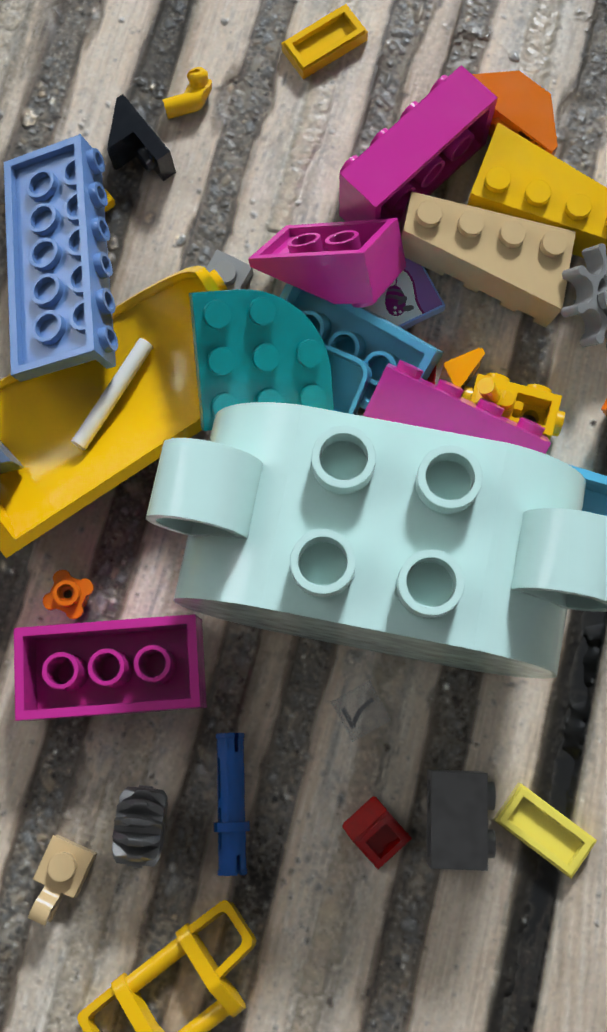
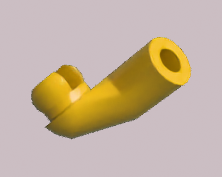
(193, 97)

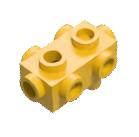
(519, 400)

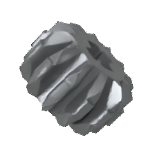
(140, 826)

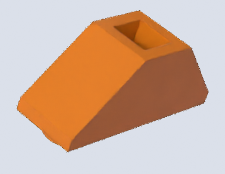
(522, 107)

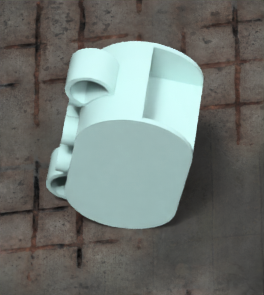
(382, 536)

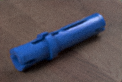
(231, 805)

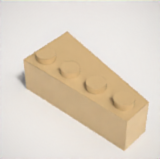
(490, 253)

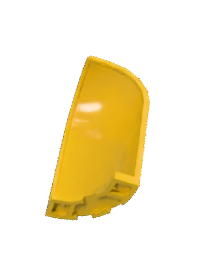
(48, 410)

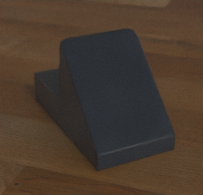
(133, 137)

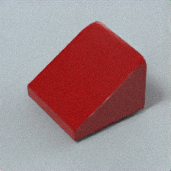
(376, 832)

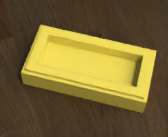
(544, 830)

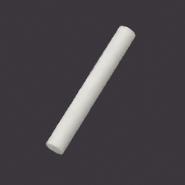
(112, 394)

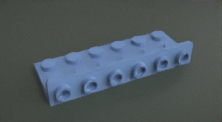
(58, 260)

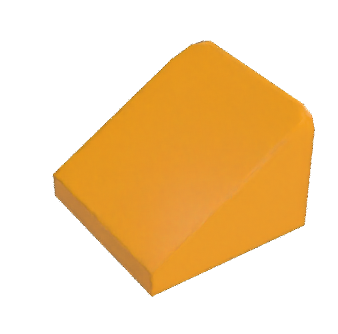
(462, 368)

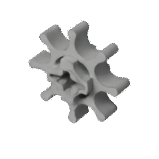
(591, 294)

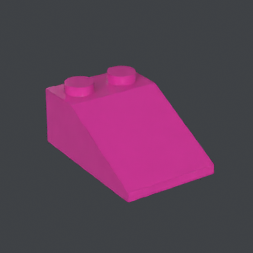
(336, 259)

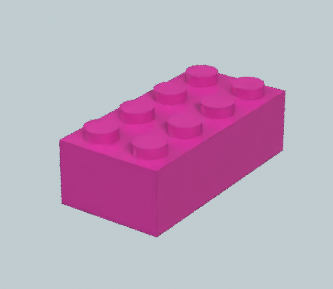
(418, 149)
(109, 668)

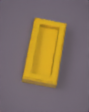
(324, 41)

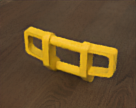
(188, 942)

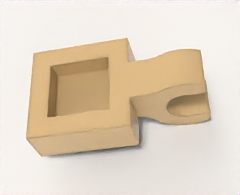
(62, 872)

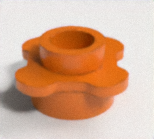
(80, 594)

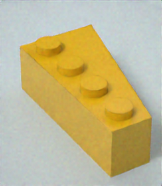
(539, 187)

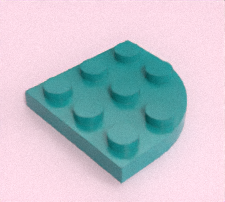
(256, 351)

